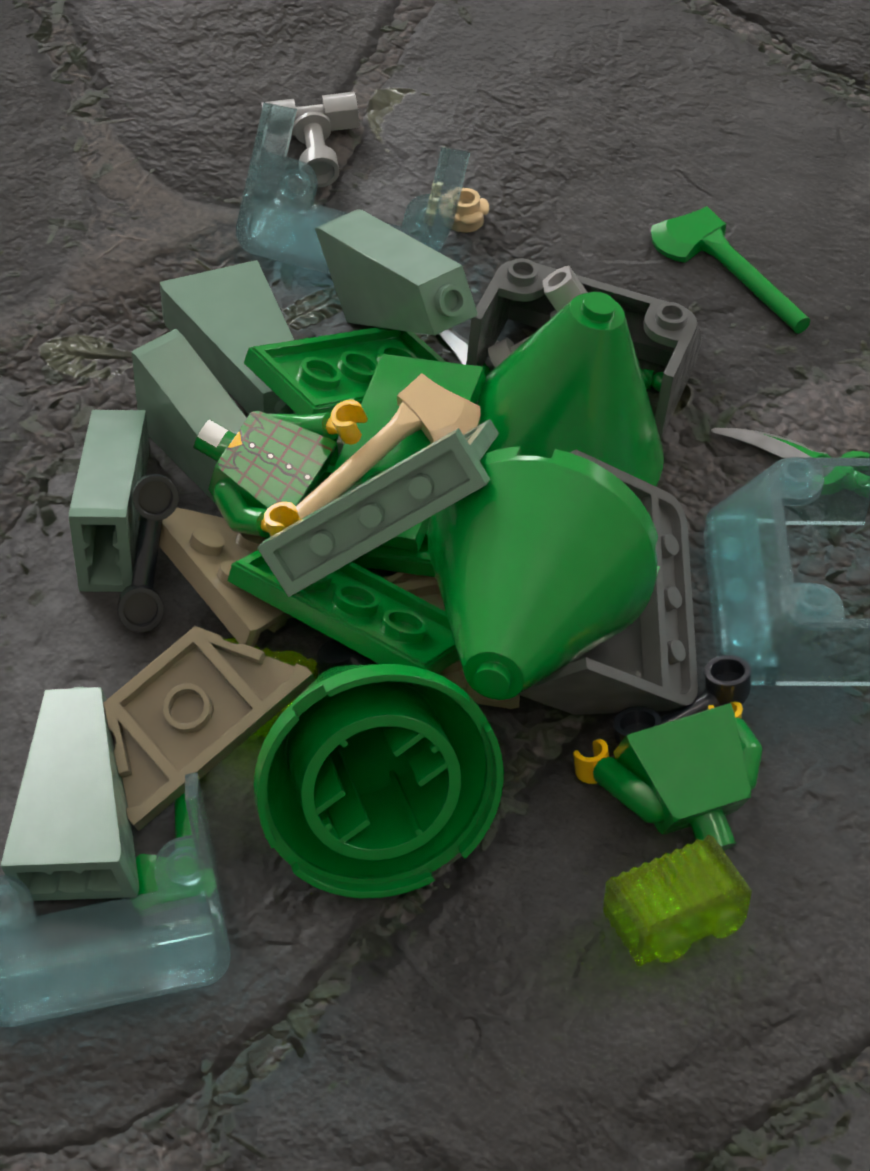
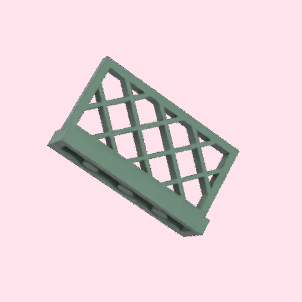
(379, 509)

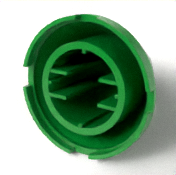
(576, 390)
(540, 567)
(377, 779)

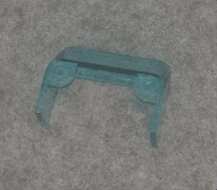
(279, 197)
(779, 626)
(119, 946)

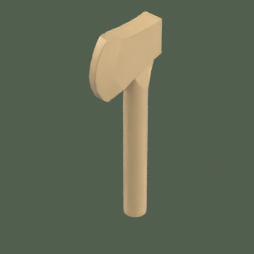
(421, 407)

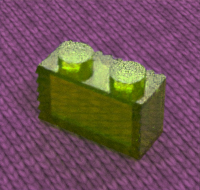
(677, 901)

